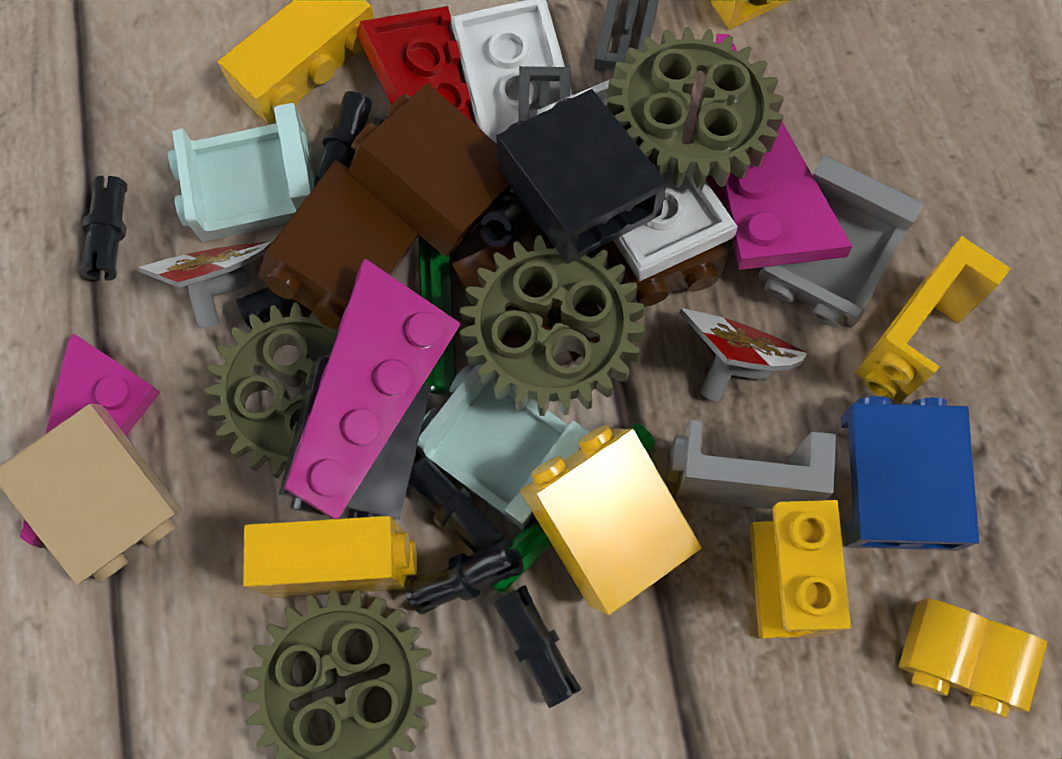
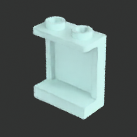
(243, 177)
(492, 444)

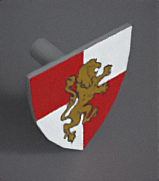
(207, 275)
(739, 351)

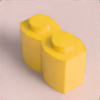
(974, 656)

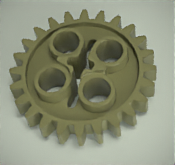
(734, 103)
(531, 368)
(269, 432)
(325, 636)

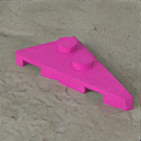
(95, 379)

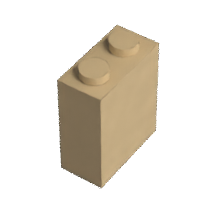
(88, 494)

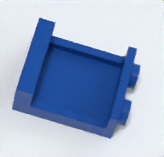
(910, 475)

